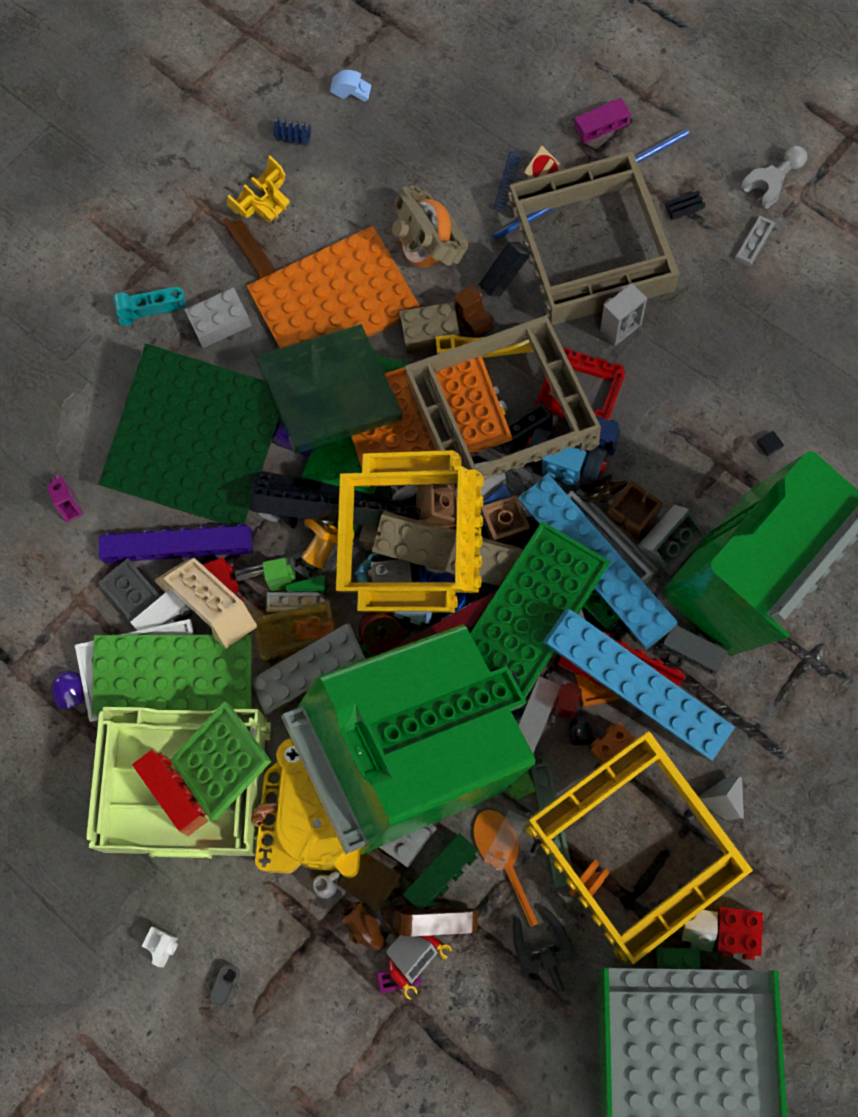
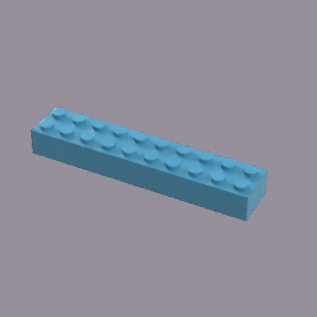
(619, 584)
(638, 684)

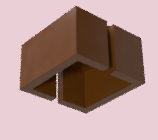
(633, 511)

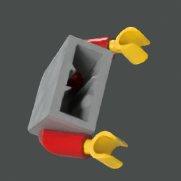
(411, 956)

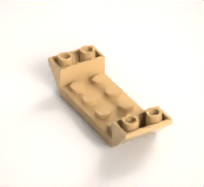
(209, 600)

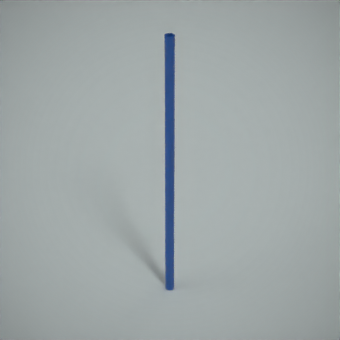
(639, 158)

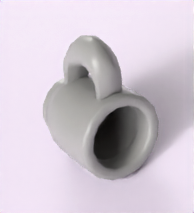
(325, 885)

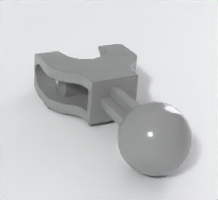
(772, 178)

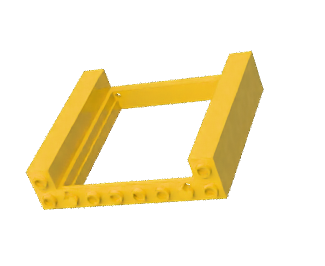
(681, 905)

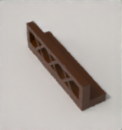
(249, 248)

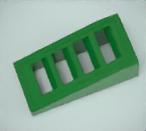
(316, 584)

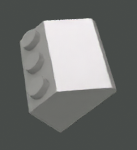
(672, 539)

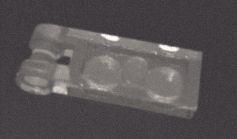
(505, 840)

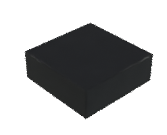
(770, 443)

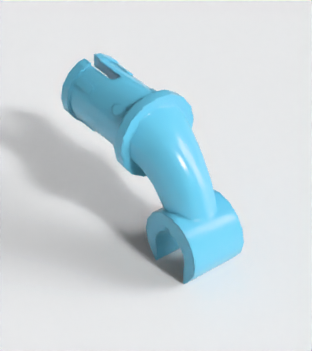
(362, 571)

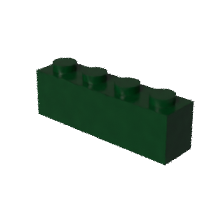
(440, 873)

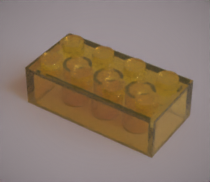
(293, 629)

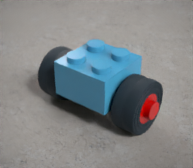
(569, 462)

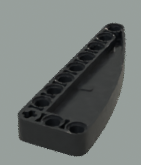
(318, 500)

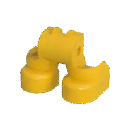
(271, 203)

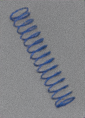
(509, 156)

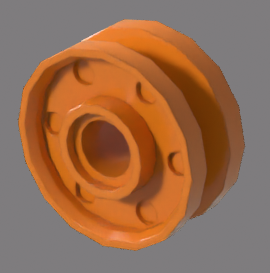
(592, 879)

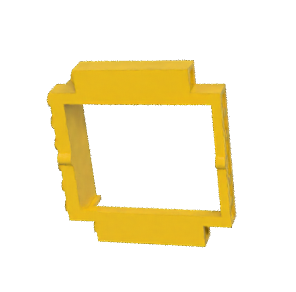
(414, 469)

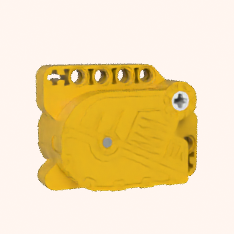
(301, 825)

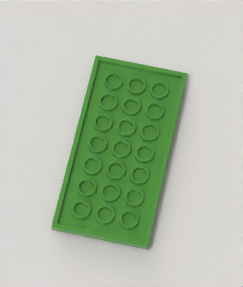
(171, 672)

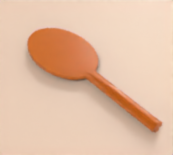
(485, 829)

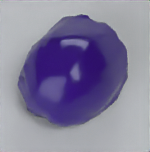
(67, 690)

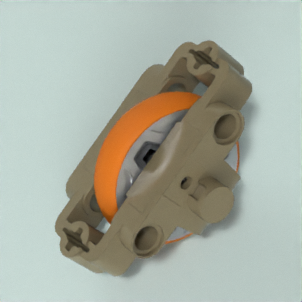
(427, 229)

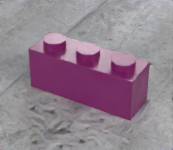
(602, 120)

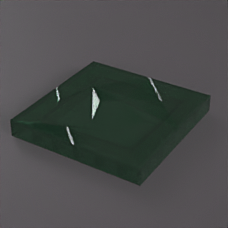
(328, 388)

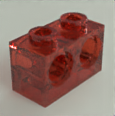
(568, 701)

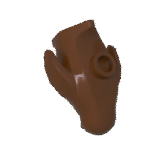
(363, 927)

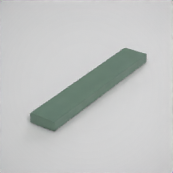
(545, 793)

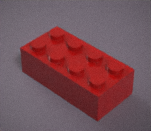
(170, 792)

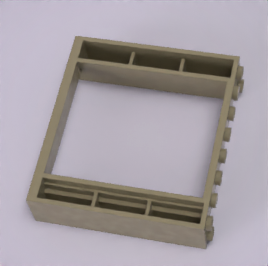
(579, 183)
(560, 376)

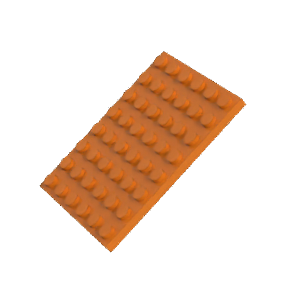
(334, 291)
(470, 401)

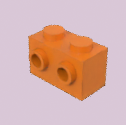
(613, 742)

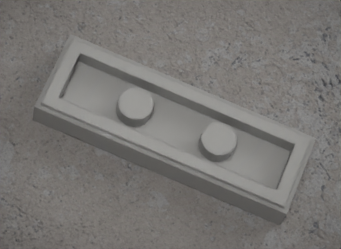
(754, 241)
(286, 601)

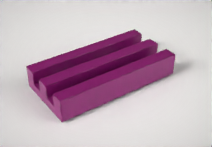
(389, 980)

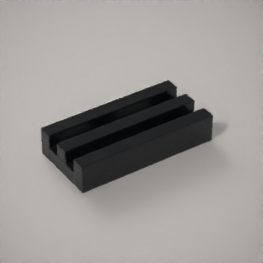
(684, 202)

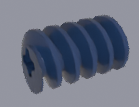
(292, 133)

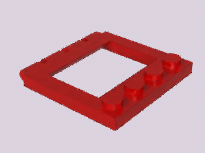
(597, 368)

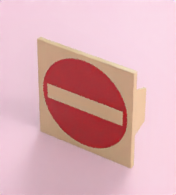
(542, 164)

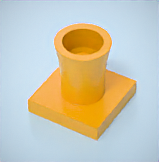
(322, 544)

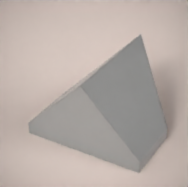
(725, 798)

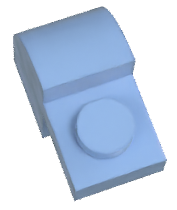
(349, 82)

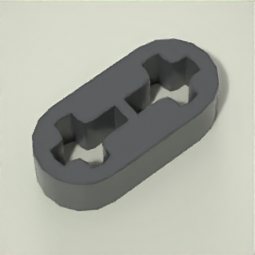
(304, 571)

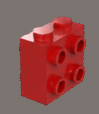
(739, 933)

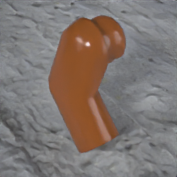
(261, 812)

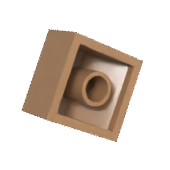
(436, 504)
(506, 520)

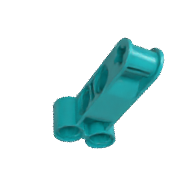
(128, 307)

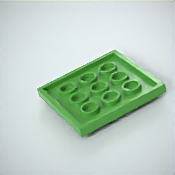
(220, 761)

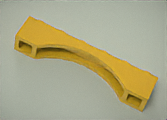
(449, 342)

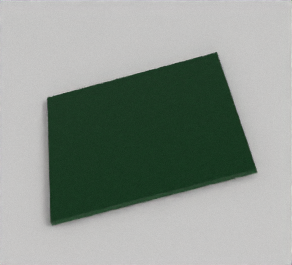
(191, 436)

